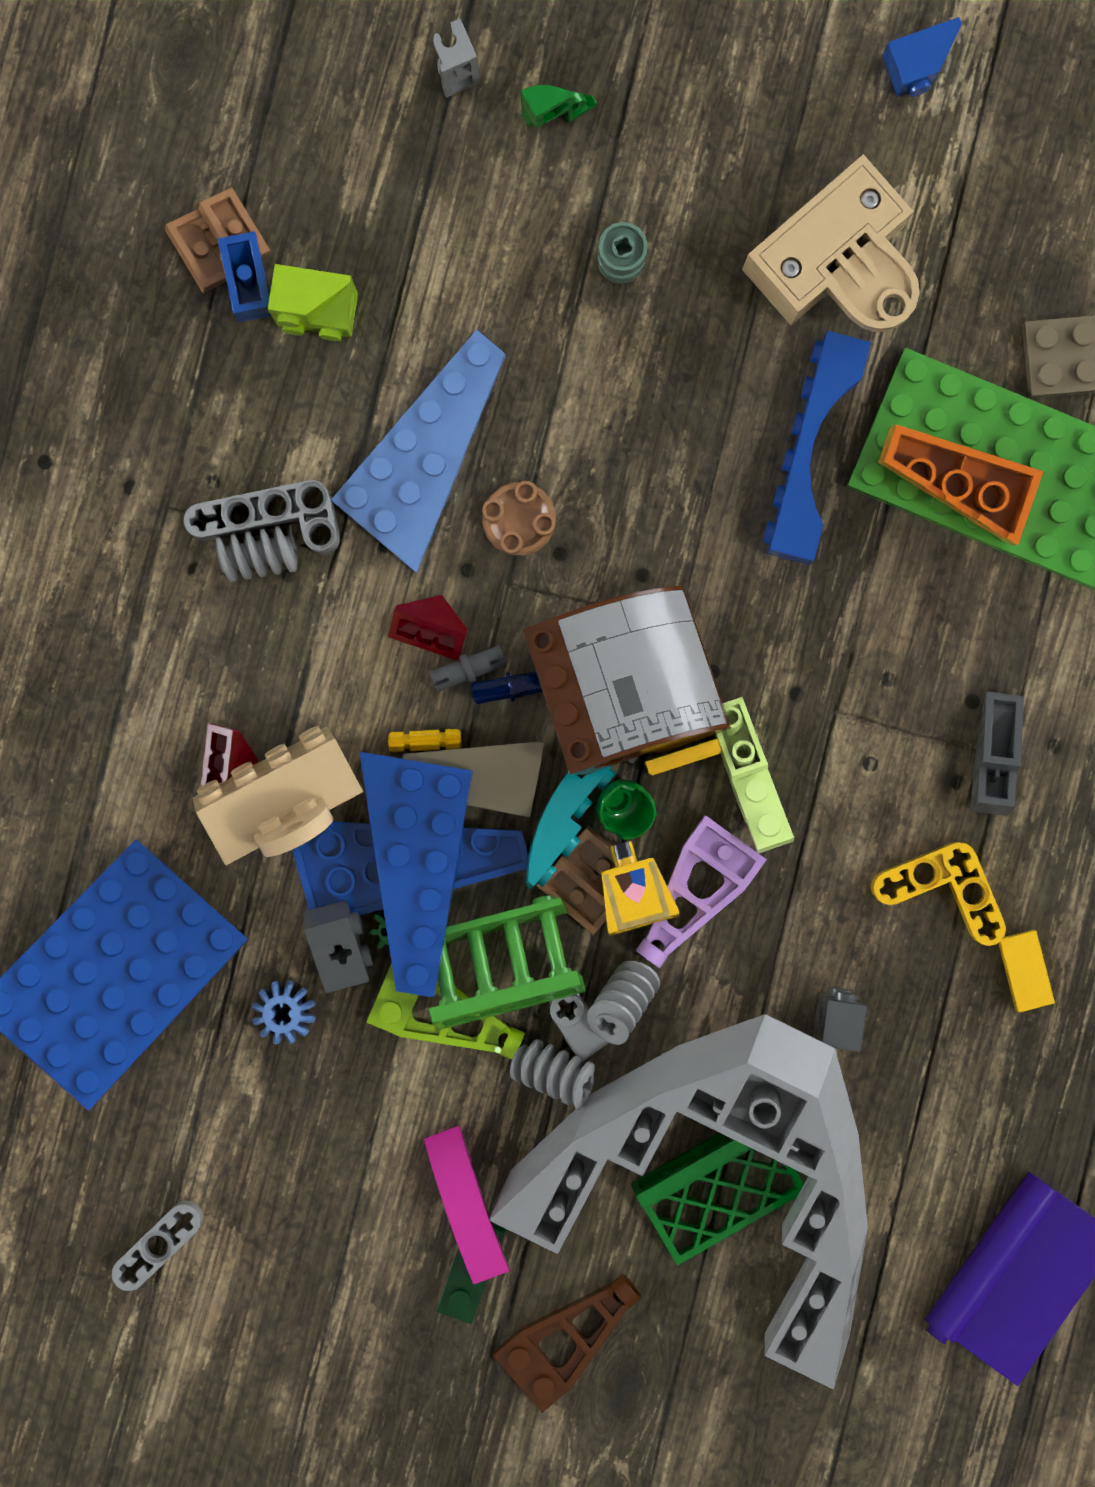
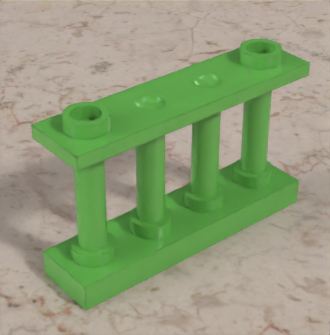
(525, 990)

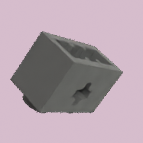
(325, 930)
(839, 1019)

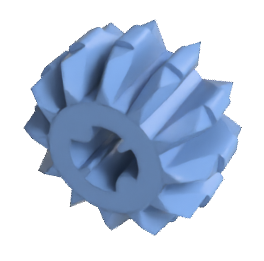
(270, 1011)

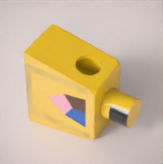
(635, 892)

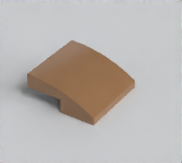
(198, 234)
(580, 879)

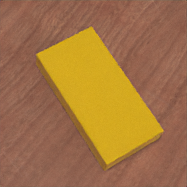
(682, 757)
(1026, 971)

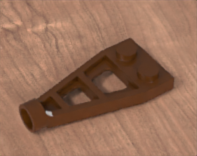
(535, 1371)

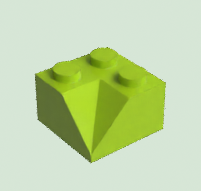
(313, 302)

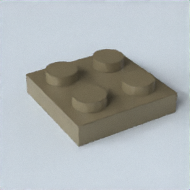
(1059, 356)

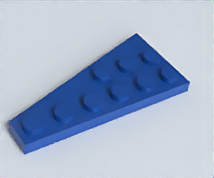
(417, 839)
(343, 863)

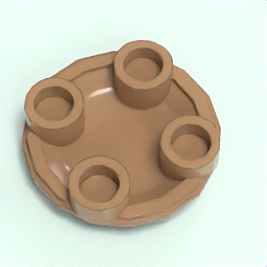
(519, 518)

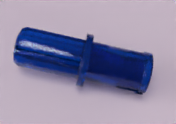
(508, 687)

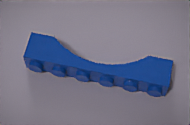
(797, 523)

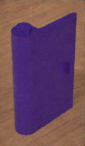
(1019, 1280)

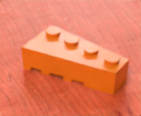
(971, 482)

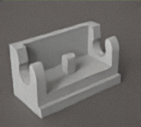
(458, 63)

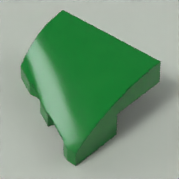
(547, 102)

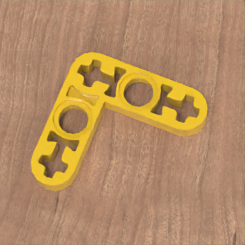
(944, 874)

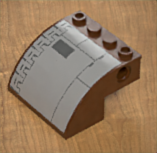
(626, 678)

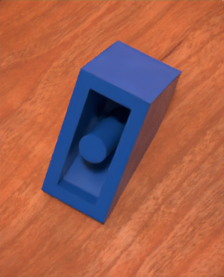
(918, 57)
(245, 276)

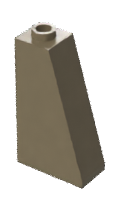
(501, 777)

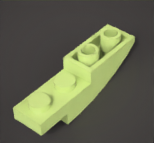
(752, 781)

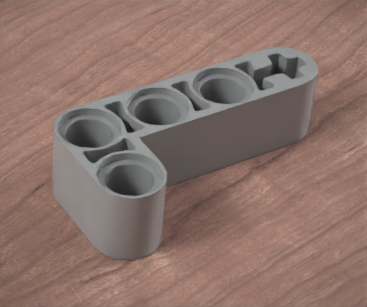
(259, 517)

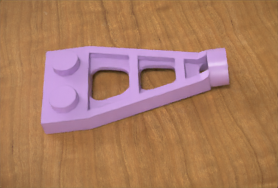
(726, 855)

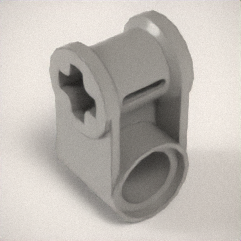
(576, 1027)

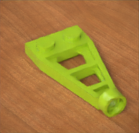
(395, 1014)

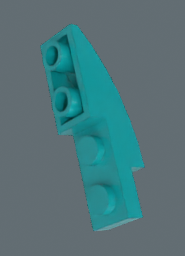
(556, 829)

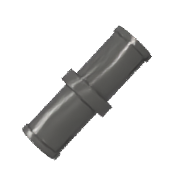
(467, 668)

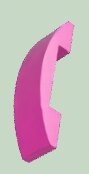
(465, 1205)

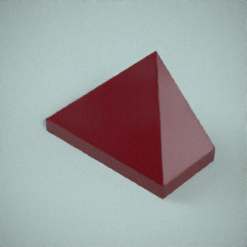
(429, 626)
(224, 752)

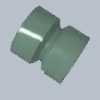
(622, 252)

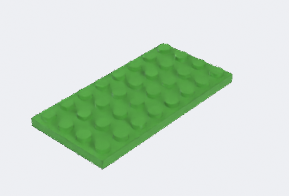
(1002, 423)

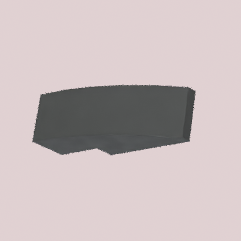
(997, 754)

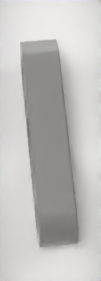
(145, 1270)

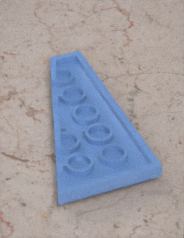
(414, 467)

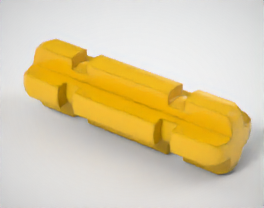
(424, 740)

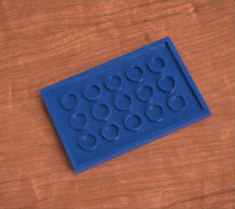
(113, 974)

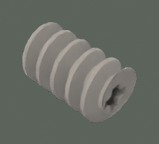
(257, 554)
(623, 1001)
(553, 1074)

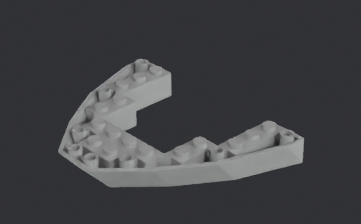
(763, 1090)

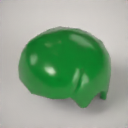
(626, 809)

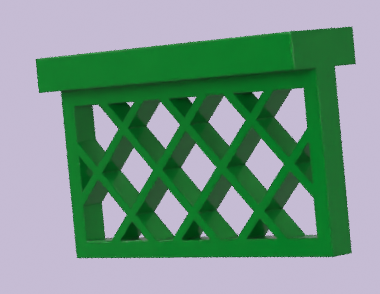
(695, 1165)

